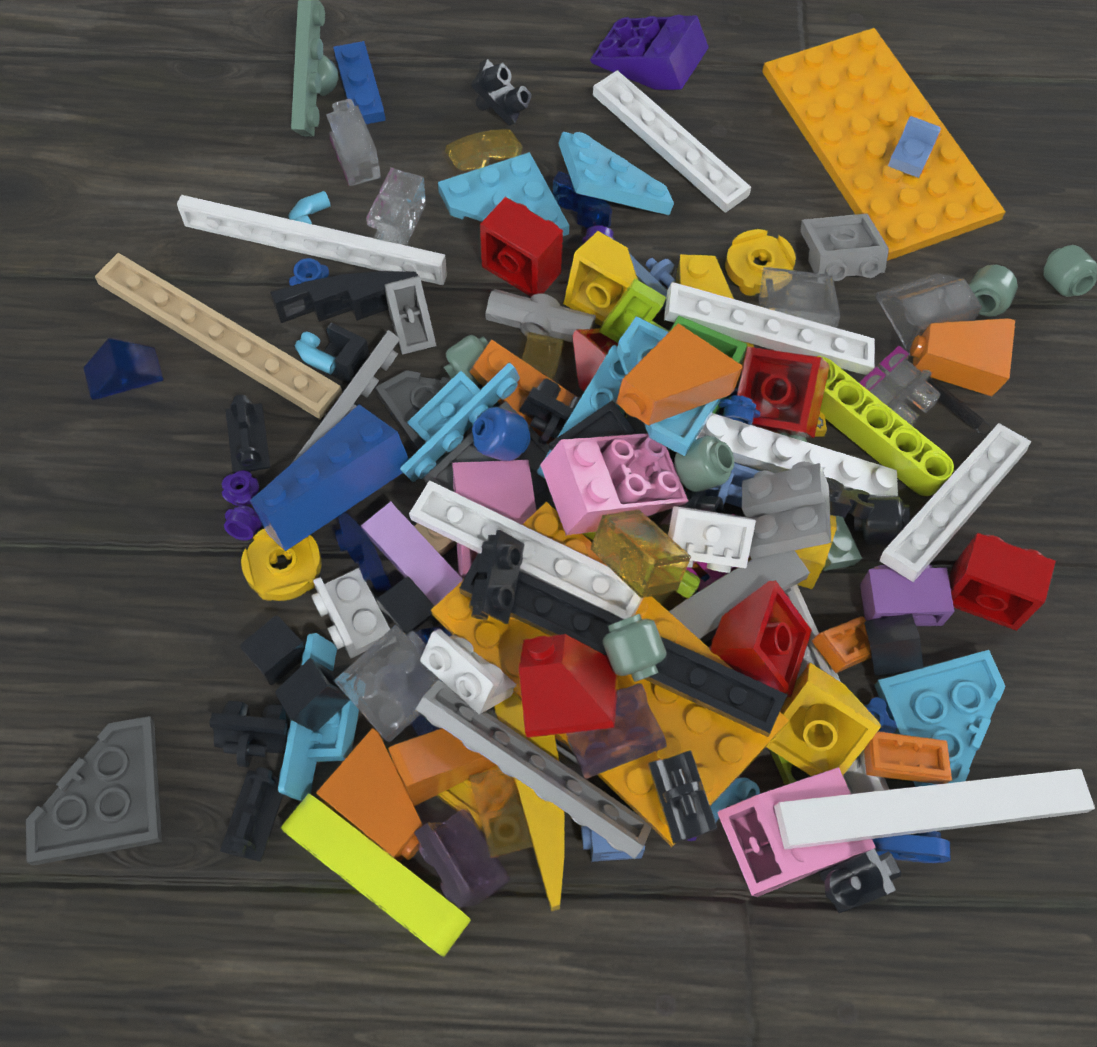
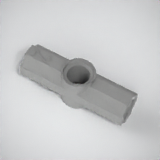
(537, 315)

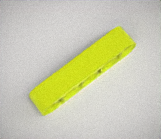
(890, 433)
(376, 874)

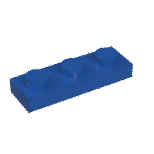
(359, 80)

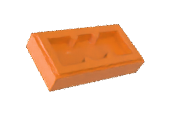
(844, 644)
(908, 758)

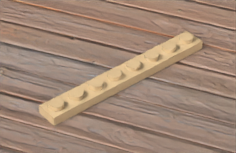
(219, 335)

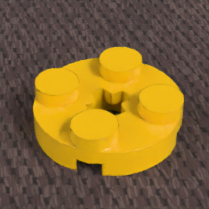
(754, 244)
(285, 583)

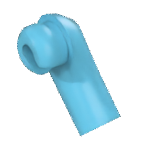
(309, 206)
(314, 357)
(738, 791)

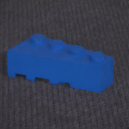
(330, 477)

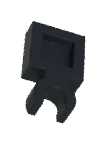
(847, 501)

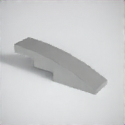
(704, 609)

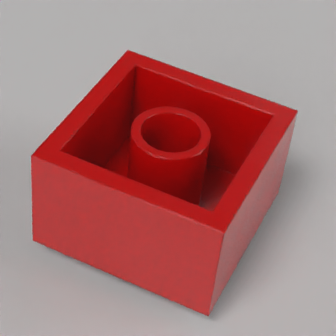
(521, 247)
(785, 390)
(1000, 581)

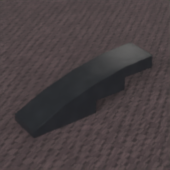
(336, 295)

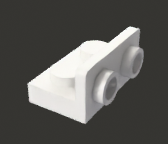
(712, 537)
(352, 610)
(466, 672)

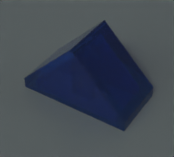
(120, 368)

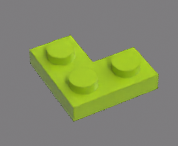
(636, 301)

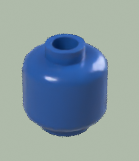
(501, 434)

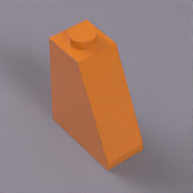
(967, 353)
(677, 378)
(435, 764)
(373, 798)

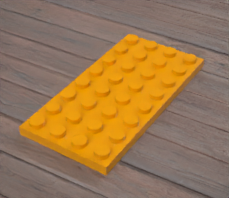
(852, 110)
(717, 743)

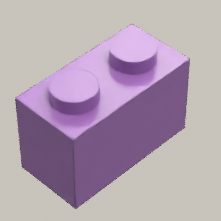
(891, 594)

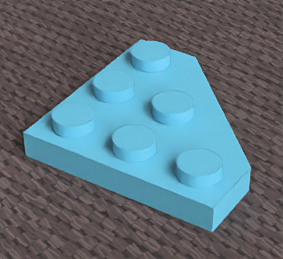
(609, 177)
(482, 189)
(679, 430)
(947, 704)

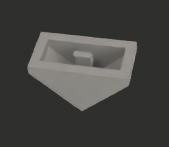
(410, 314)

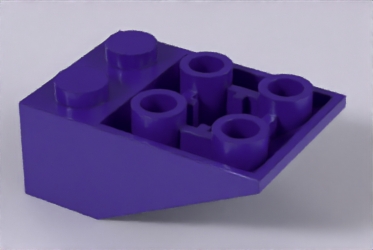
(653, 50)

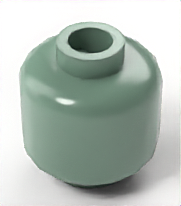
(1070, 271)
(994, 289)
(464, 355)
(705, 464)
(634, 647)

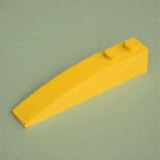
(542, 817)

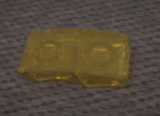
(476, 149)
(543, 353)
(500, 812)

